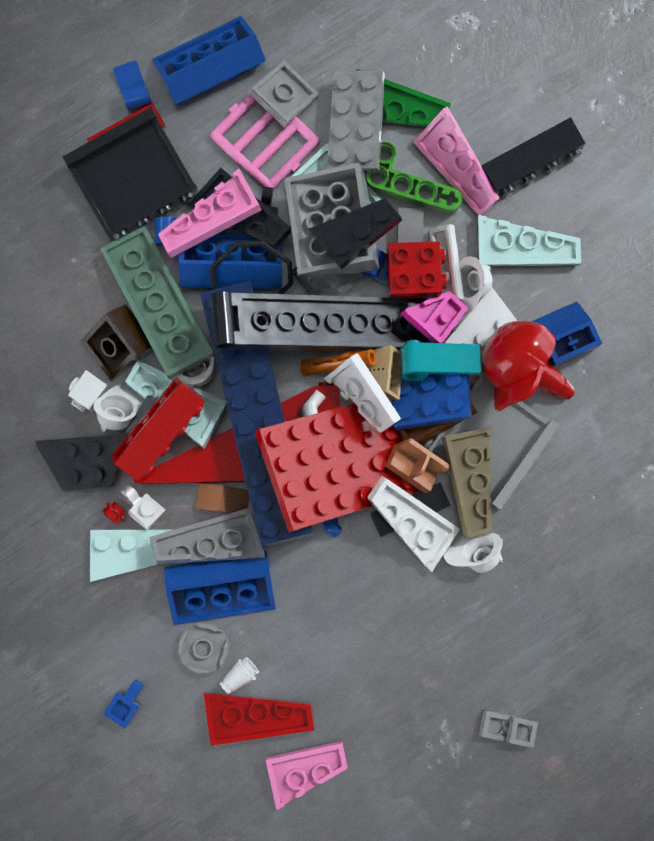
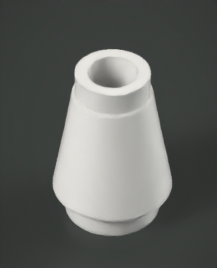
(239, 675)

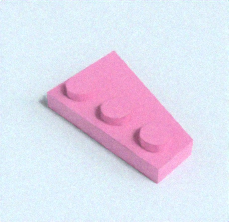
(303, 769)

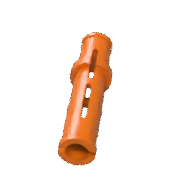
(330, 363)

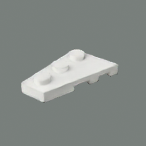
(365, 392)

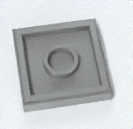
(283, 93)

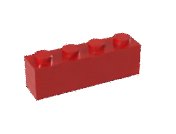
(158, 429)

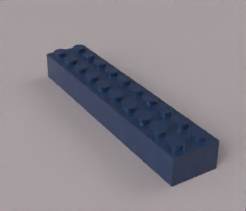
(252, 405)

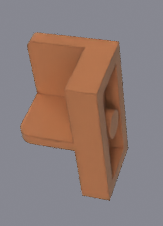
(416, 464)

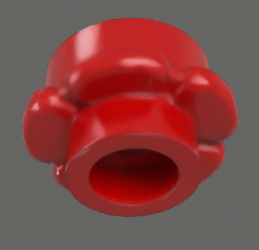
(114, 512)

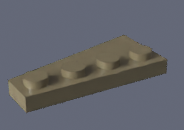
(471, 478)

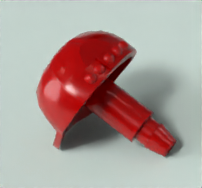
(517, 363)

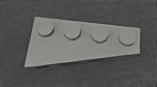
(215, 539)

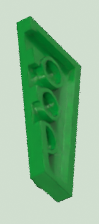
(409, 106)

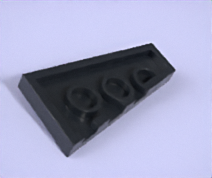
(261, 226)

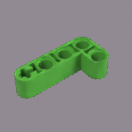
(414, 185)

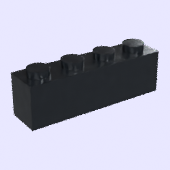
(534, 156)

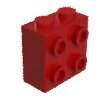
(415, 269)

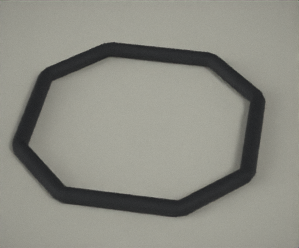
(248, 244)

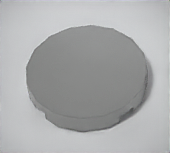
(203, 648)

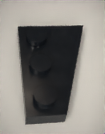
(356, 231)

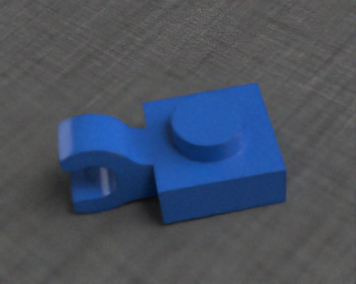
(123, 706)

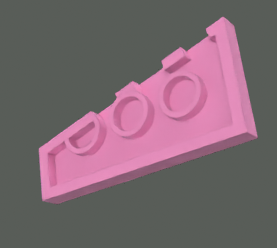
(221, 210)

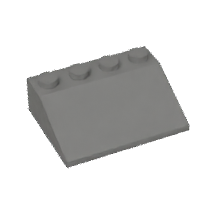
(320, 198)

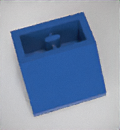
(573, 333)

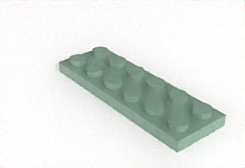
(157, 302)

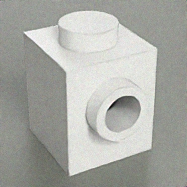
(86, 391)

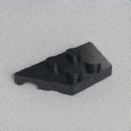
(82, 460)

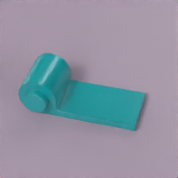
(423, 359)

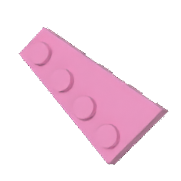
(453, 157)

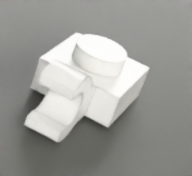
(144, 510)

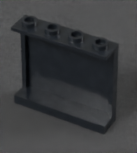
(130, 174)

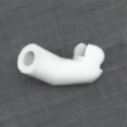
(311, 405)

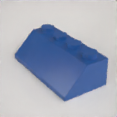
(209, 59)
(242, 265)
(218, 589)

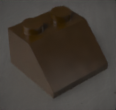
(117, 342)

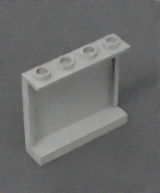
(515, 441)

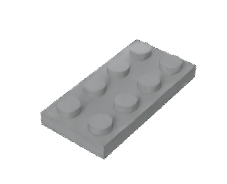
(356, 119)

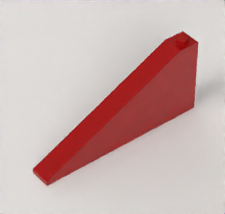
(221, 458)

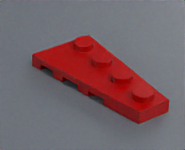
(248, 718)

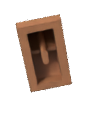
(221, 498)

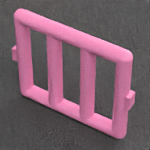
(251, 168)

